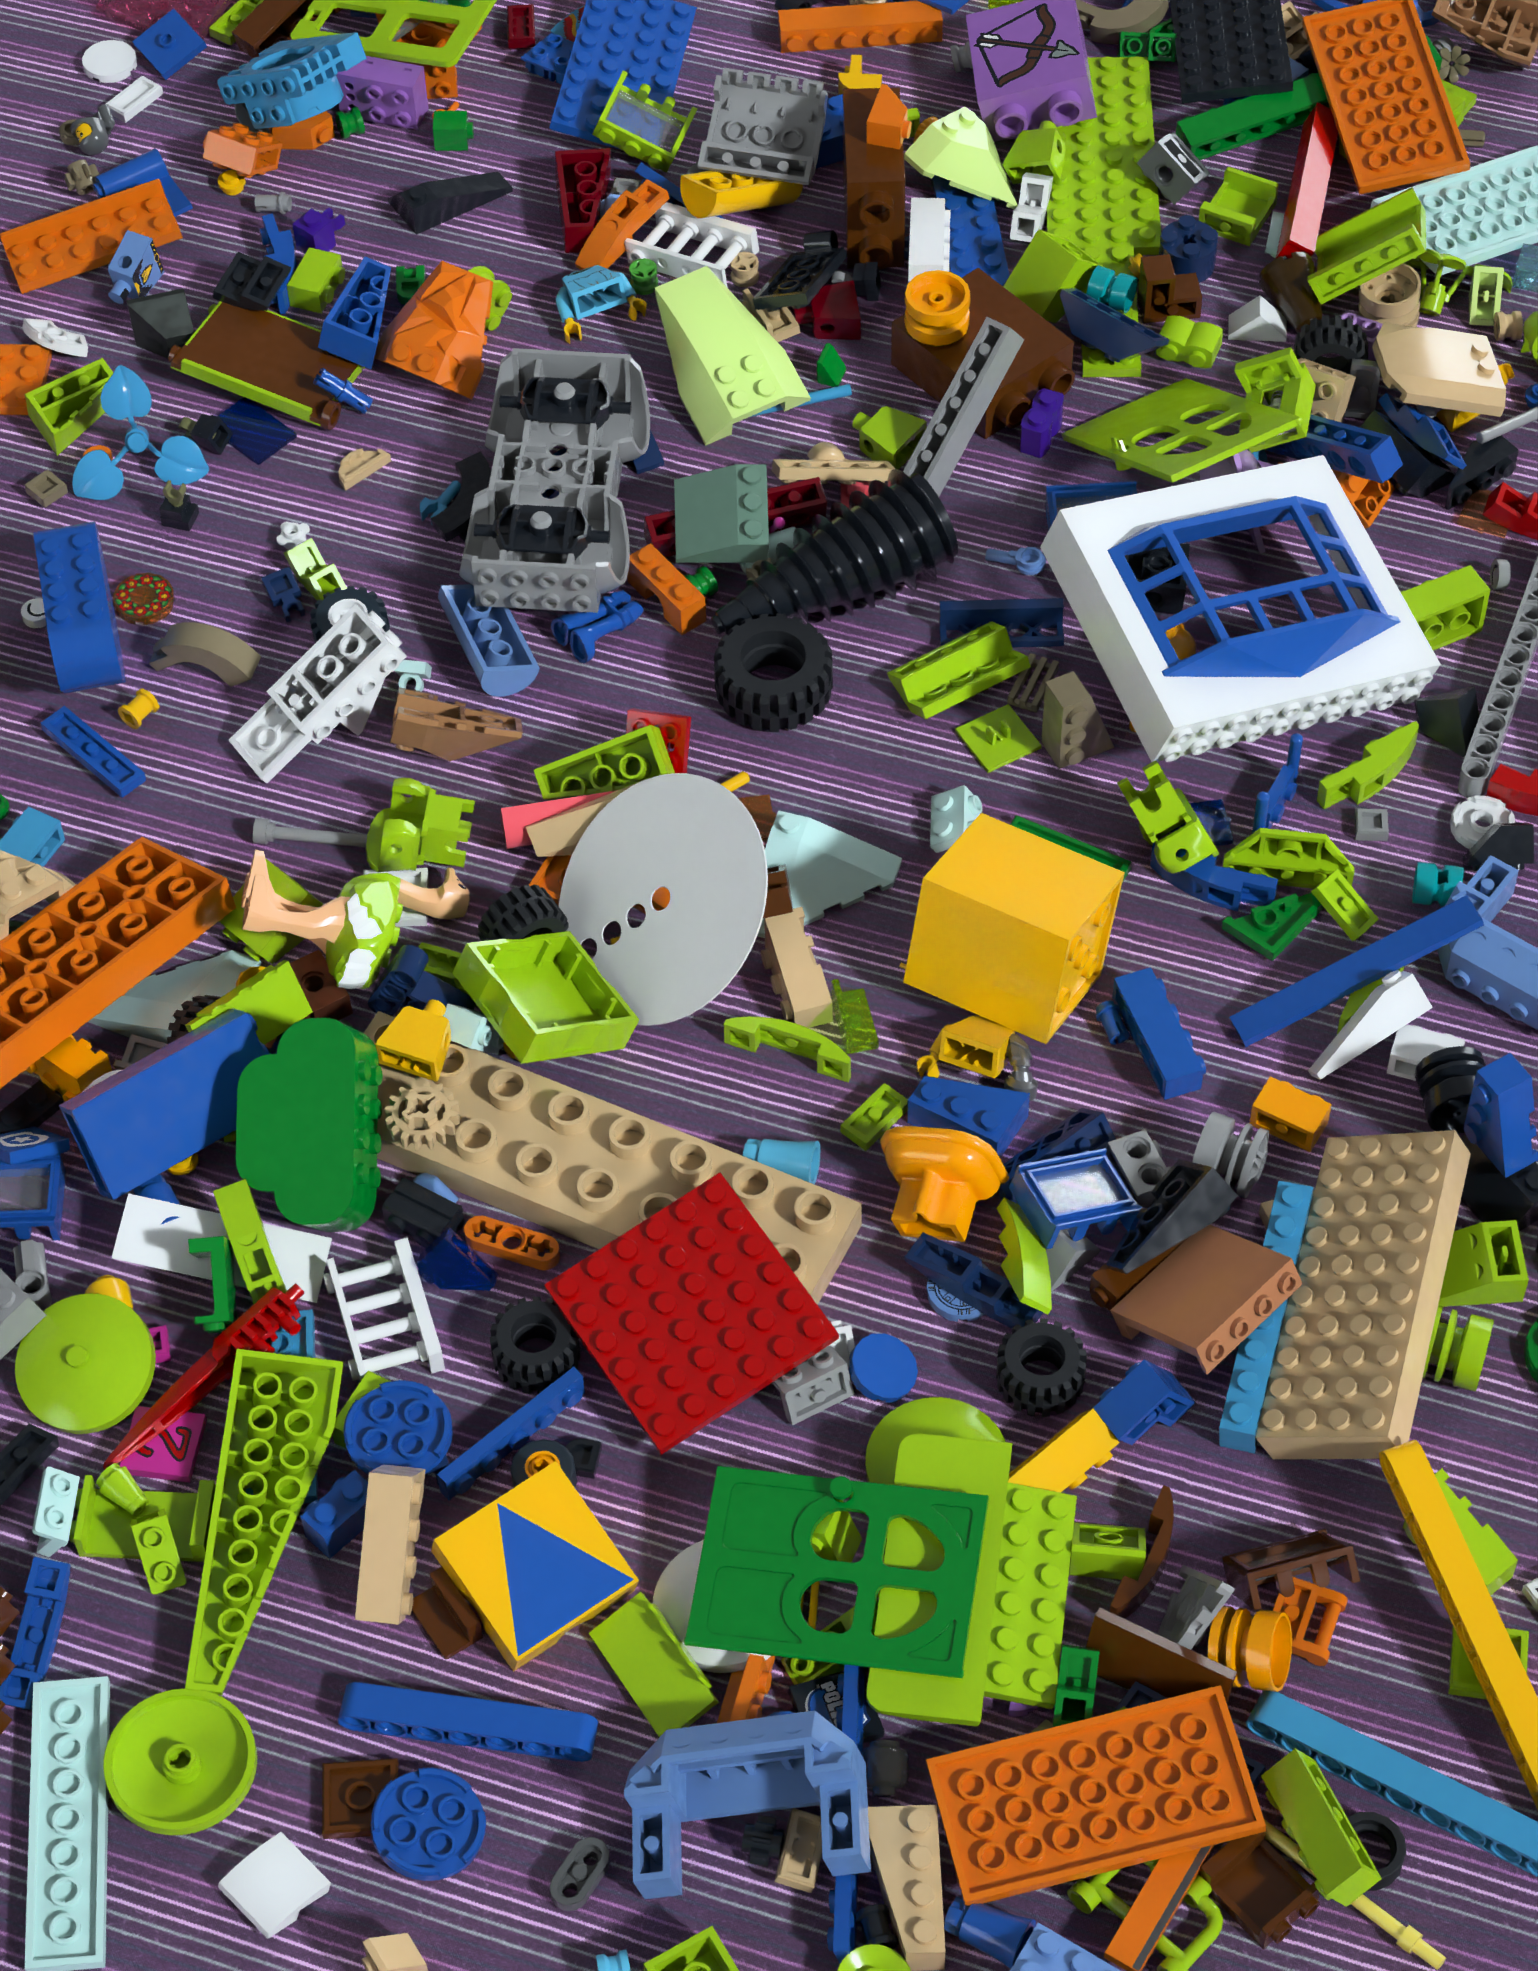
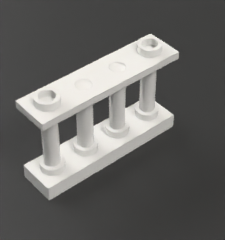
(710, 231)
(409, 1292)

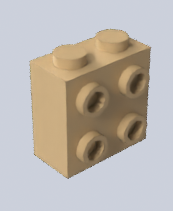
(1331, 390)

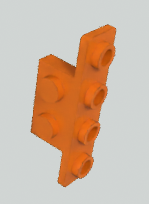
(747, 1690)

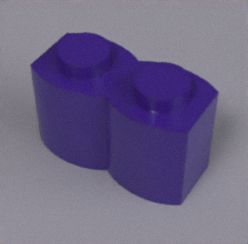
(1041, 422)

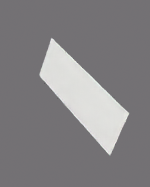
(166, 1246)

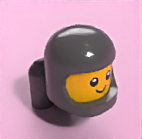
(94, 131)

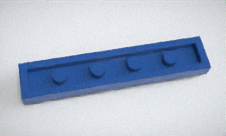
(511, 1434)

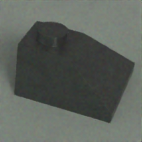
(161, 321)

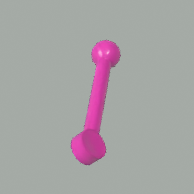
(779, 523)

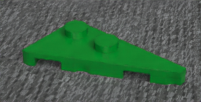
(1274, 926)

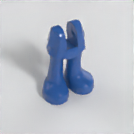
(572, 628)

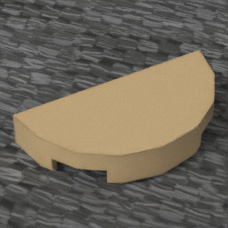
(361, 464)

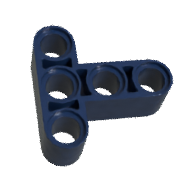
(408, 984)

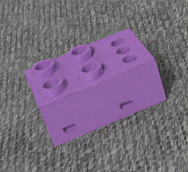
(385, 92)

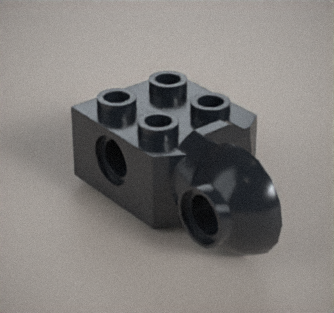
(1169, 595)

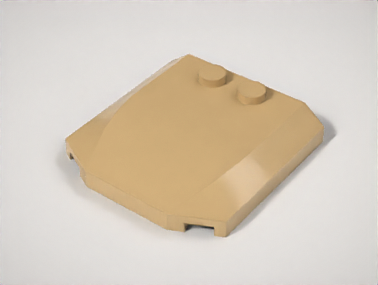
(1440, 368)

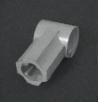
(32, 1272)

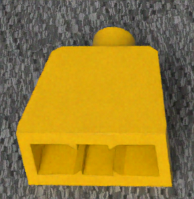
(417, 1041)

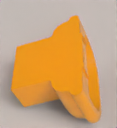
(939, 1179)

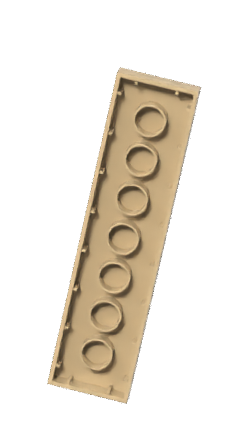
(599, 1166)

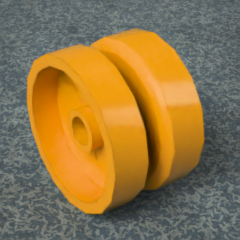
(937, 308)

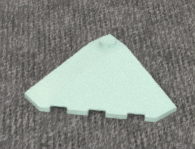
(826, 865)
(153, 1001)

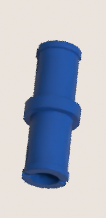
(343, 390)

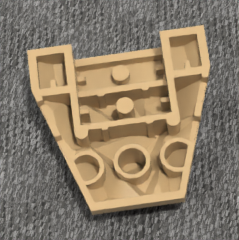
(24, 885)

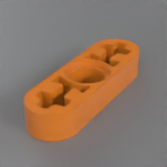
(505, 1230)

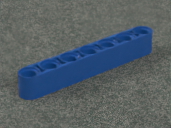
(468, 1722)

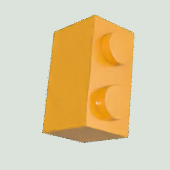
(1290, 1113)

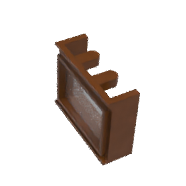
(1286, 1559)

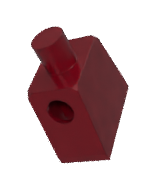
(833, 312)

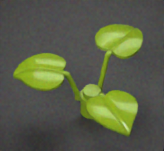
(1434, 294)

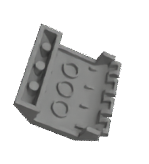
(765, 127)

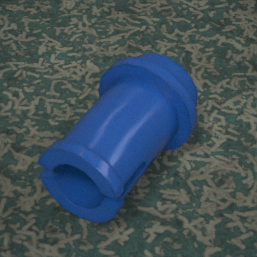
(1109, 1016)

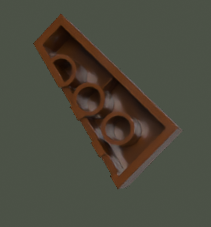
(270, 23)

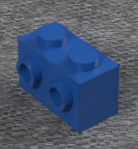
(337, 1515)

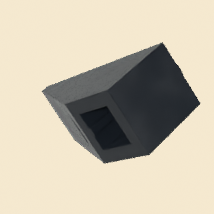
(1485, 466)

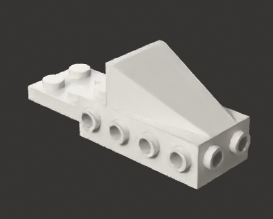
(325, 687)

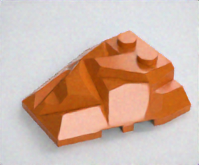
(442, 330)

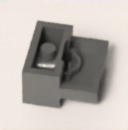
(1185, 166)

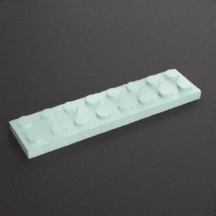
(68, 1826)

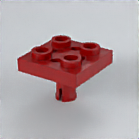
(674, 730)

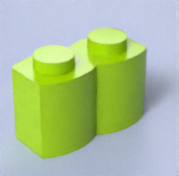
(1190, 341)

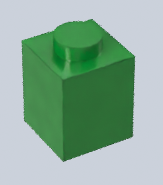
(452, 130)

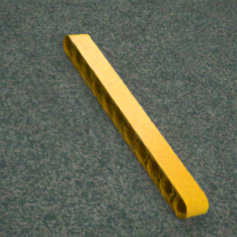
(1467, 1603)

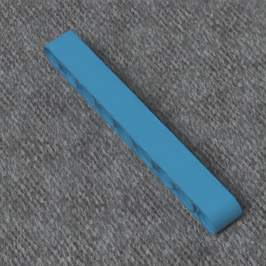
(1397, 1779)

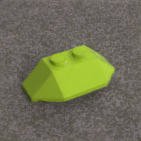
(1290, 857)

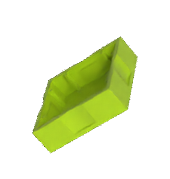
(545, 996)

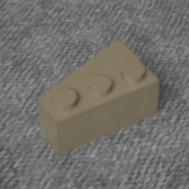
(1071, 722)

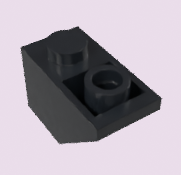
(1505, 841)

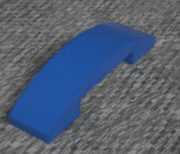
(37, 1631)

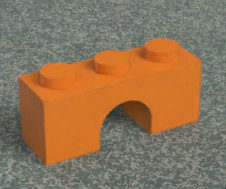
(681, 601)

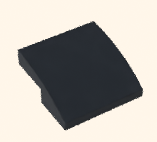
(251, 282)

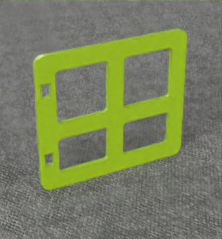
(396, 12)

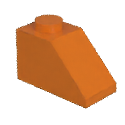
(888, 120)
(306, 133)

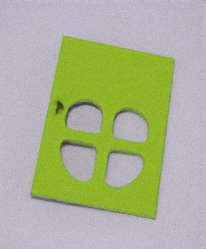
(1166, 411)

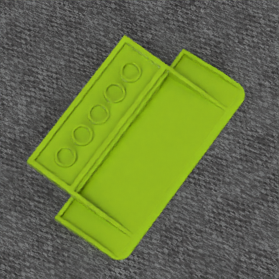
(1017, 1594)

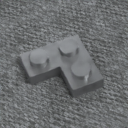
(1365, 388)

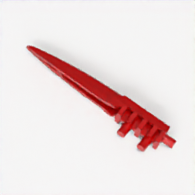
(216, 1365)

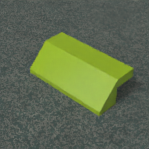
(958, 670)

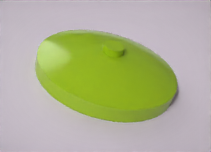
(85, 1364)
(923, 1416)
(180, 1761)

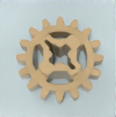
(422, 1115)

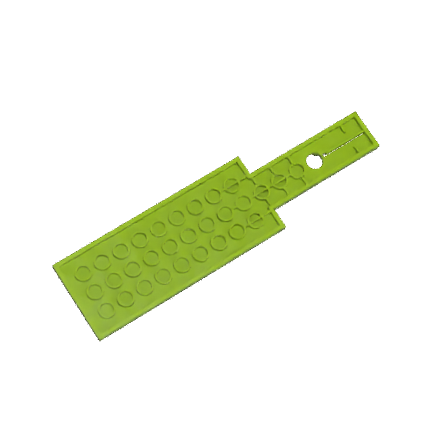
(1102, 194)

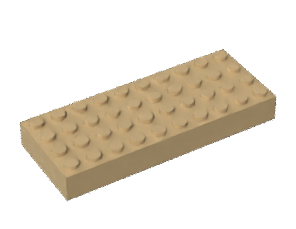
(1367, 1298)

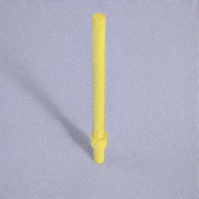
(1407, 1937)

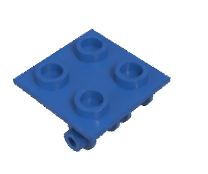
(549, 57)

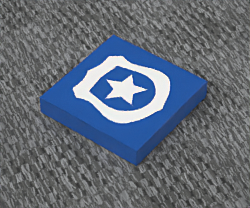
(30, 1145)

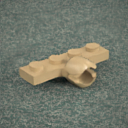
(830, 464)

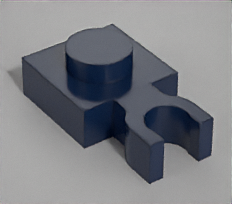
(283, 591)

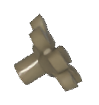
(1458, 65)

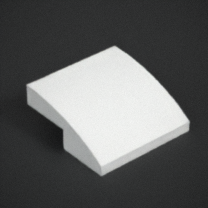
(274, 1885)

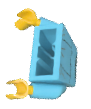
(592, 292)

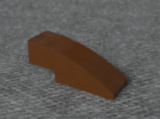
(778, 892)

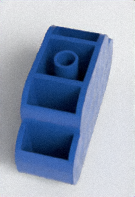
(78, 608)

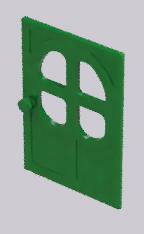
(763, 1560)

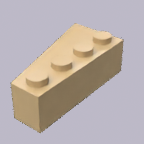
(909, 1875)

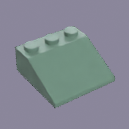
(722, 515)

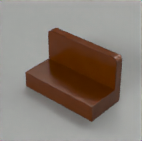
(446, 1616)

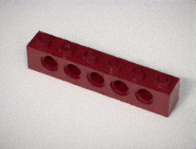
(793, 502)

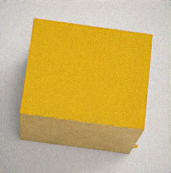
(1012, 927)

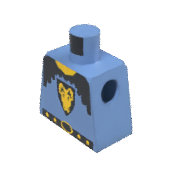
(134, 267)

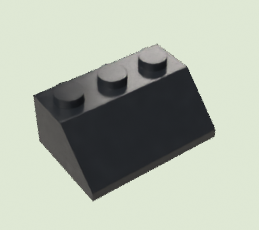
(1420, 470)
(1496, 1197)

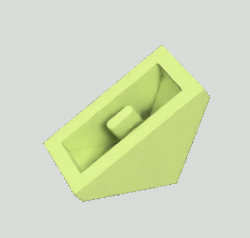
(1485, 295)

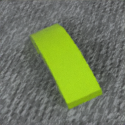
(790, 1037)

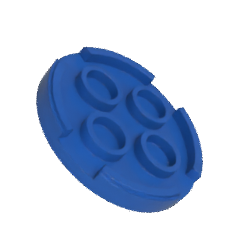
(398, 1427)
(428, 1824)

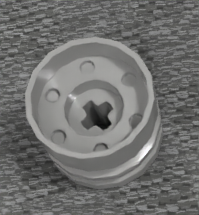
(1231, 1154)

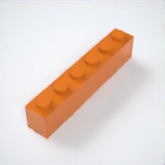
(859, 26)

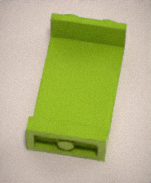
(106, 1531)

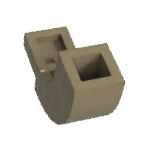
(1135, 17)
(207, 646)

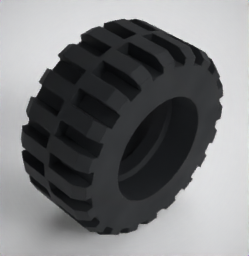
(773, 702)

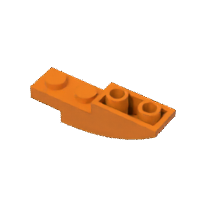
(621, 222)

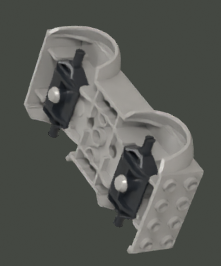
(567, 547)

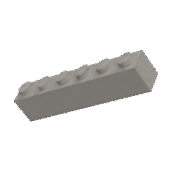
(964, 403)

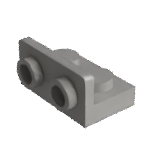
(814, 1385)

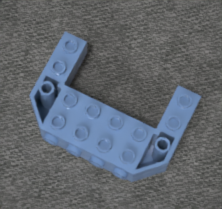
(1489, 959)
(742, 1771)

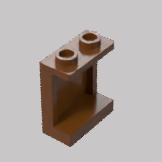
(1259, 1888)

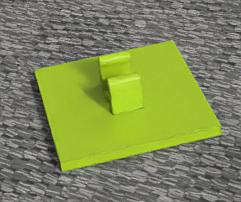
(998, 738)

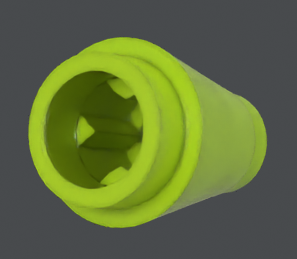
(121, 1488)

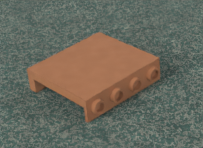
(1208, 1295)

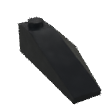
(447, 198)
(1184, 1203)

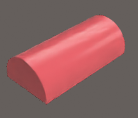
(517, 817)

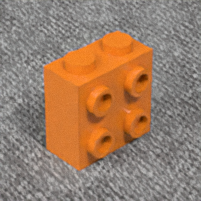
(242, 150)

